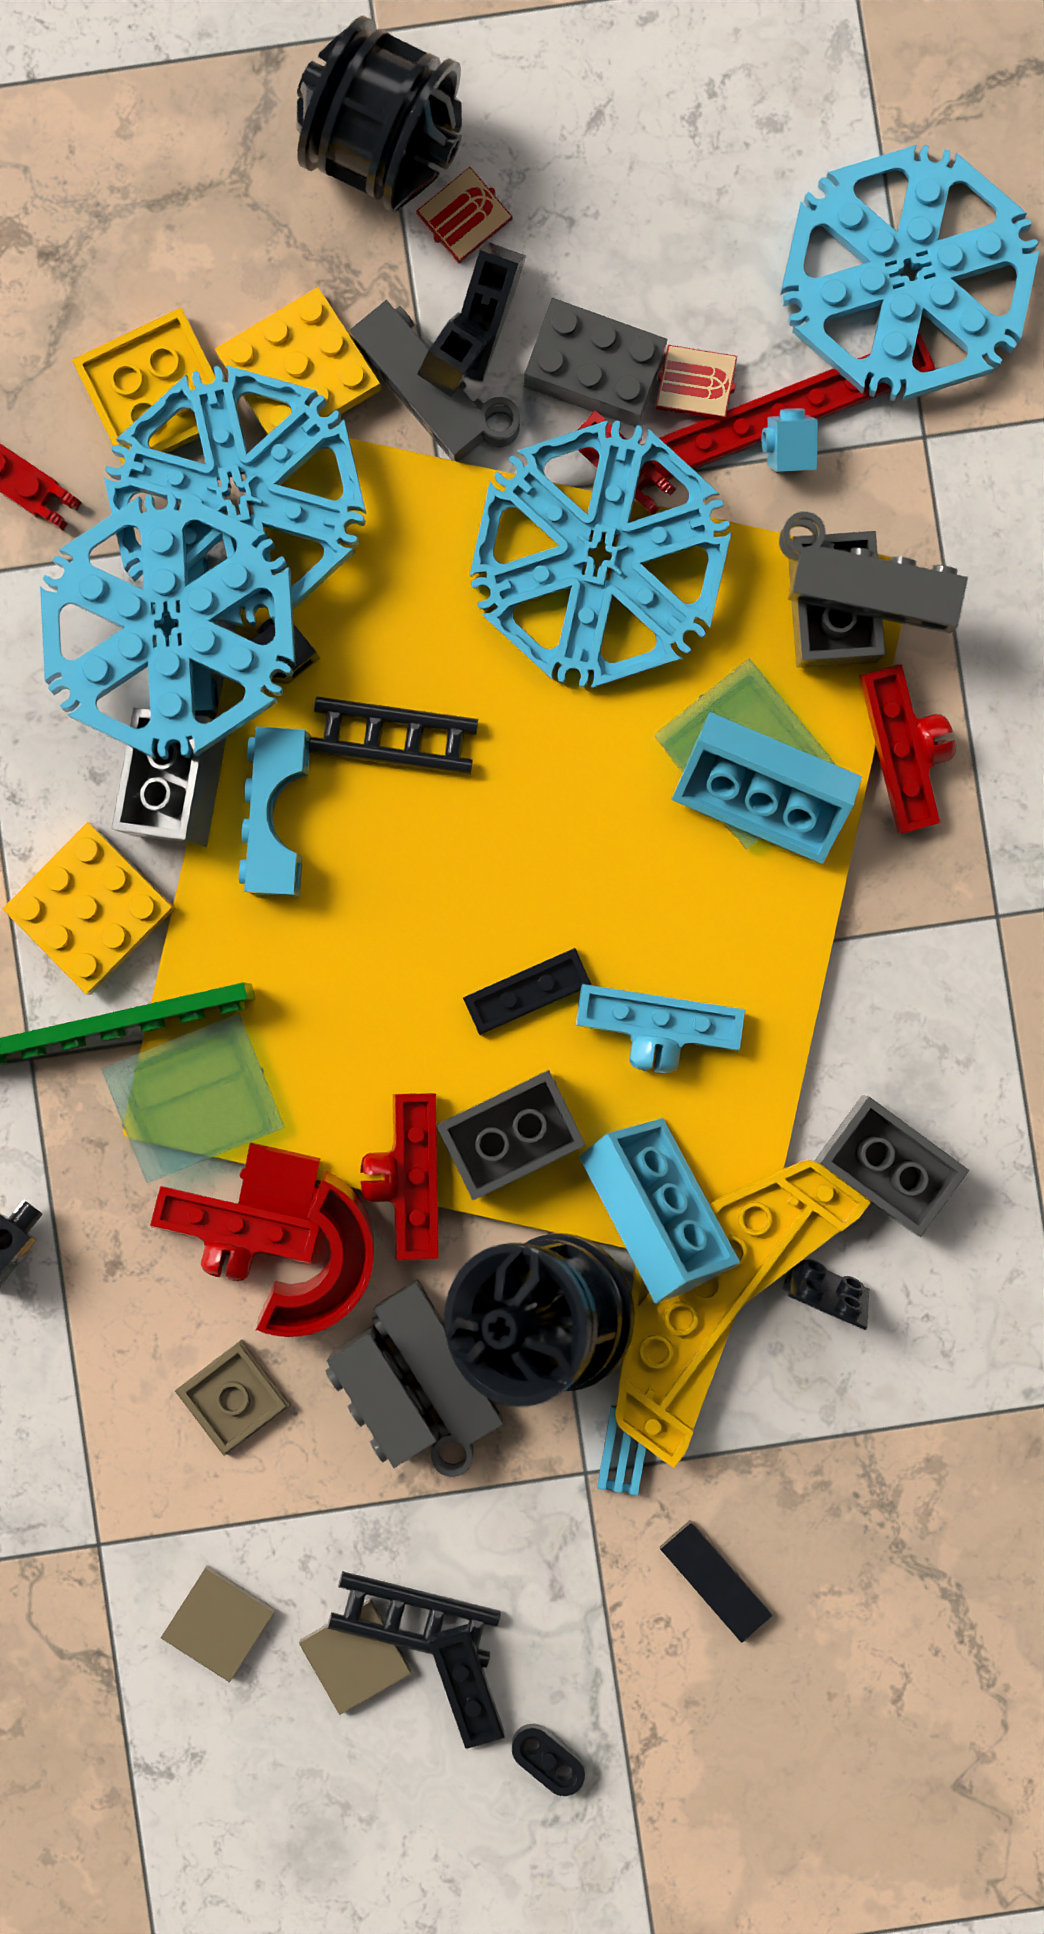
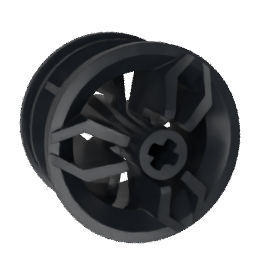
(378, 114)
(552, 1359)

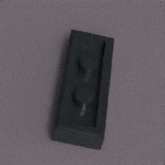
(526, 991)
(715, 1581)
(466, 1686)

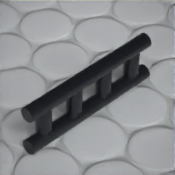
(415, 722)
(399, 1597)

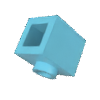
(791, 441)

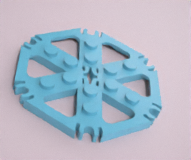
(902, 300)
(264, 468)
(571, 529)
(202, 640)

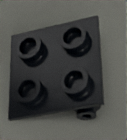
(828, 1292)

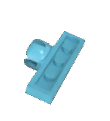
(659, 1024)

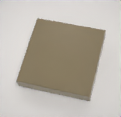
(232, 1397)
(218, 1623)
(352, 1665)

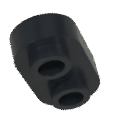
(547, 1758)

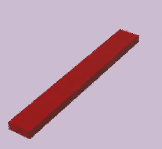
(743, 426)

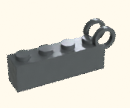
(453, 421)
(871, 585)
(423, 1349)

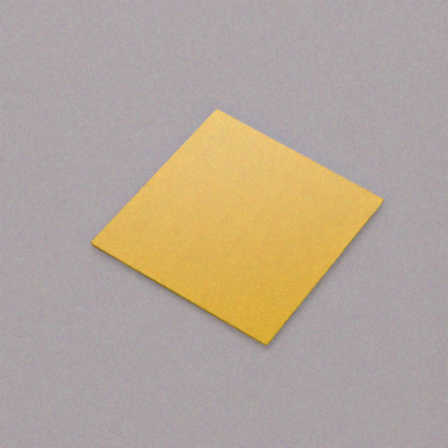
(549, 846)

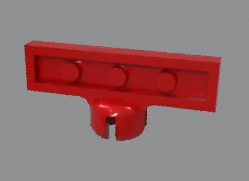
(905, 747)
(409, 1176)
(233, 1231)

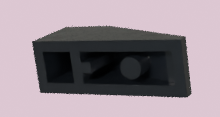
(490, 296)

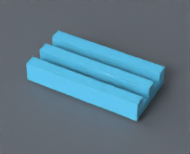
(618, 1484)

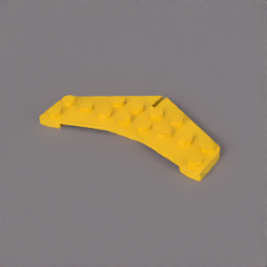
(683, 1337)

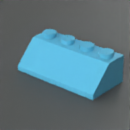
(767, 788)
(658, 1209)

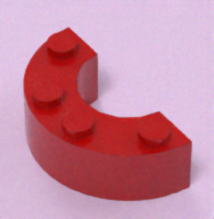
(337, 1289)

